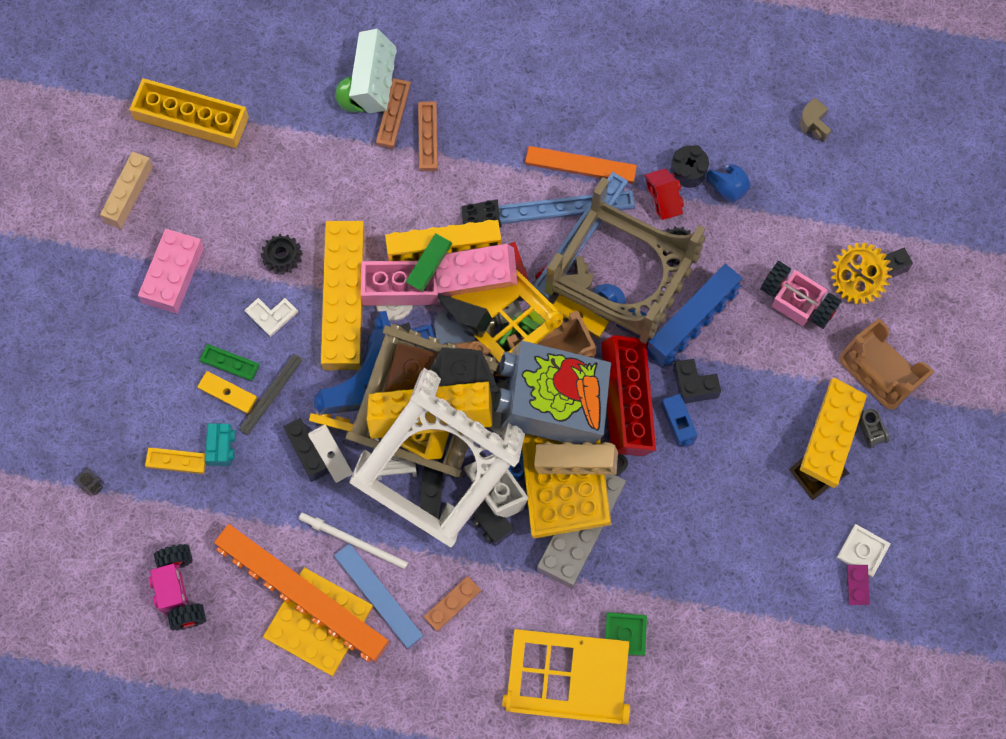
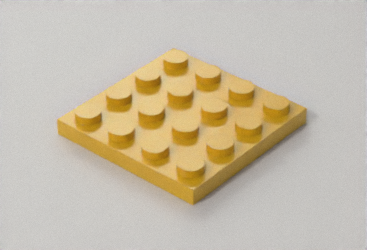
(307, 640)

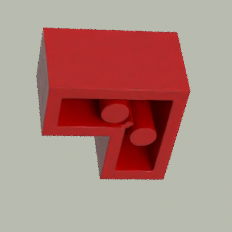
(665, 193)

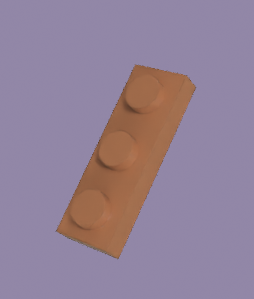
(452, 603)

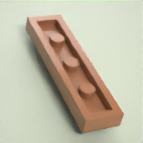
(393, 116)
(427, 136)

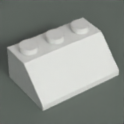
(506, 496)

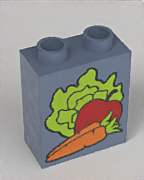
(553, 393)

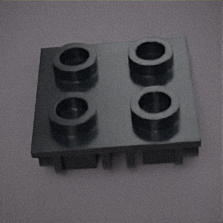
(481, 212)

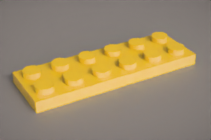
(833, 432)

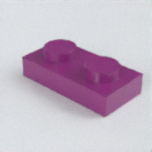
(858, 585)

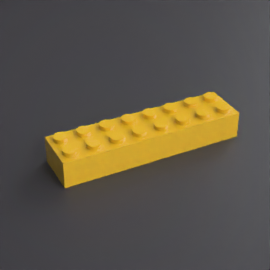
(342, 296)

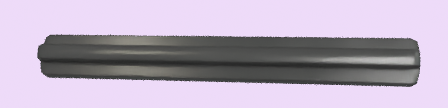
(270, 394)

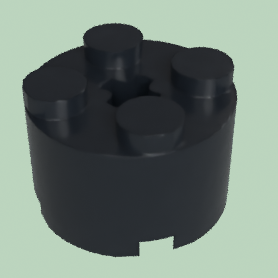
(689, 165)

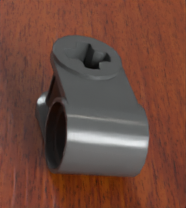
(873, 432)

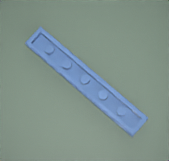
(378, 596)

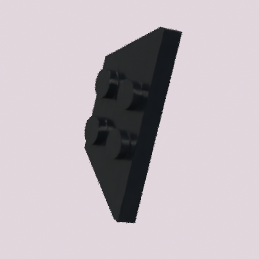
(462, 367)

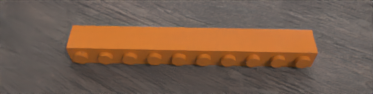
(302, 593)

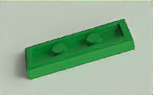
(429, 262)
(229, 362)

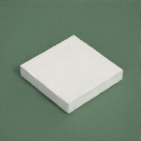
(863, 549)

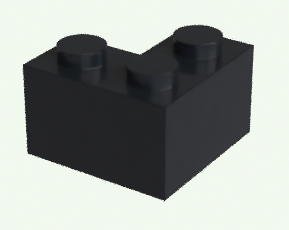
(695, 387)

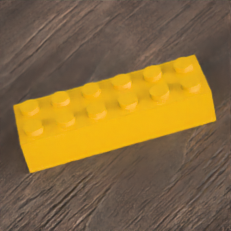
(189, 113)
(469, 236)
(471, 398)

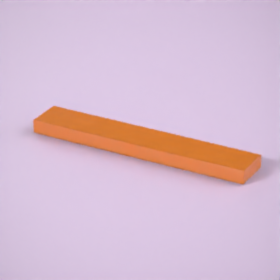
(578, 164)

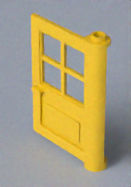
(498, 299)
(595, 679)

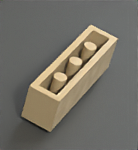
(126, 190)
(576, 458)

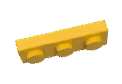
(175, 460)

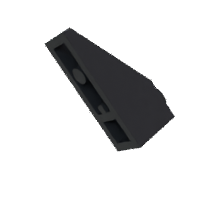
(470, 317)

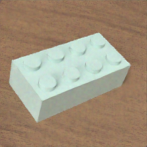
(373, 71)

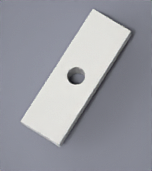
(334, 462)

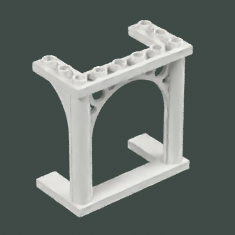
(452, 519)

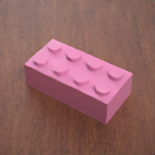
(477, 270)
(171, 271)
(386, 285)

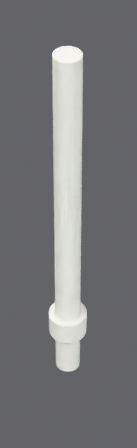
(318, 524)

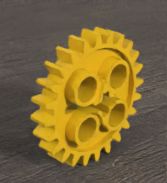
(870, 259)

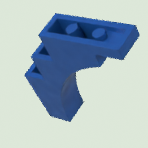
(350, 394)

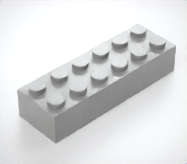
(570, 550)

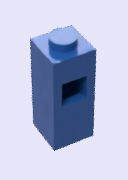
(679, 420)

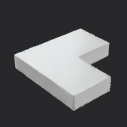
(272, 319)

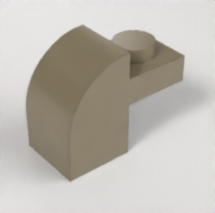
(811, 120)
(583, 276)

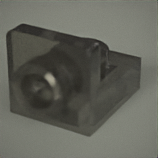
(89, 482)

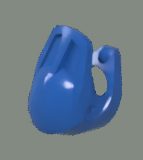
(731, 185)

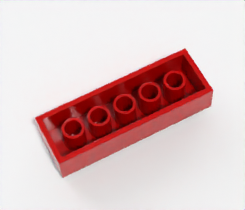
(629, 396)

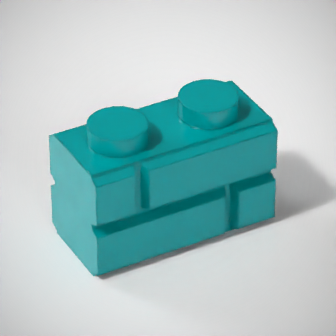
(219, 444)

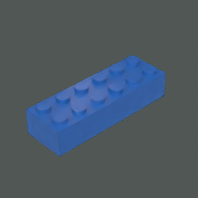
(694, 315)

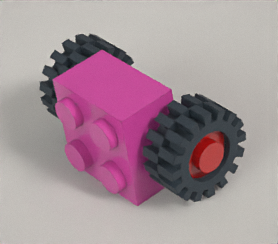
(170, 588)

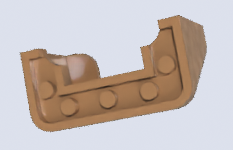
(568, 337)
(882, 367)

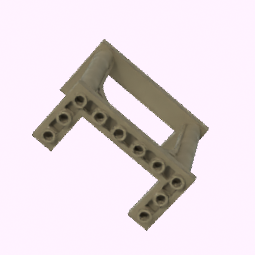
(682, 247)
(360, 431)

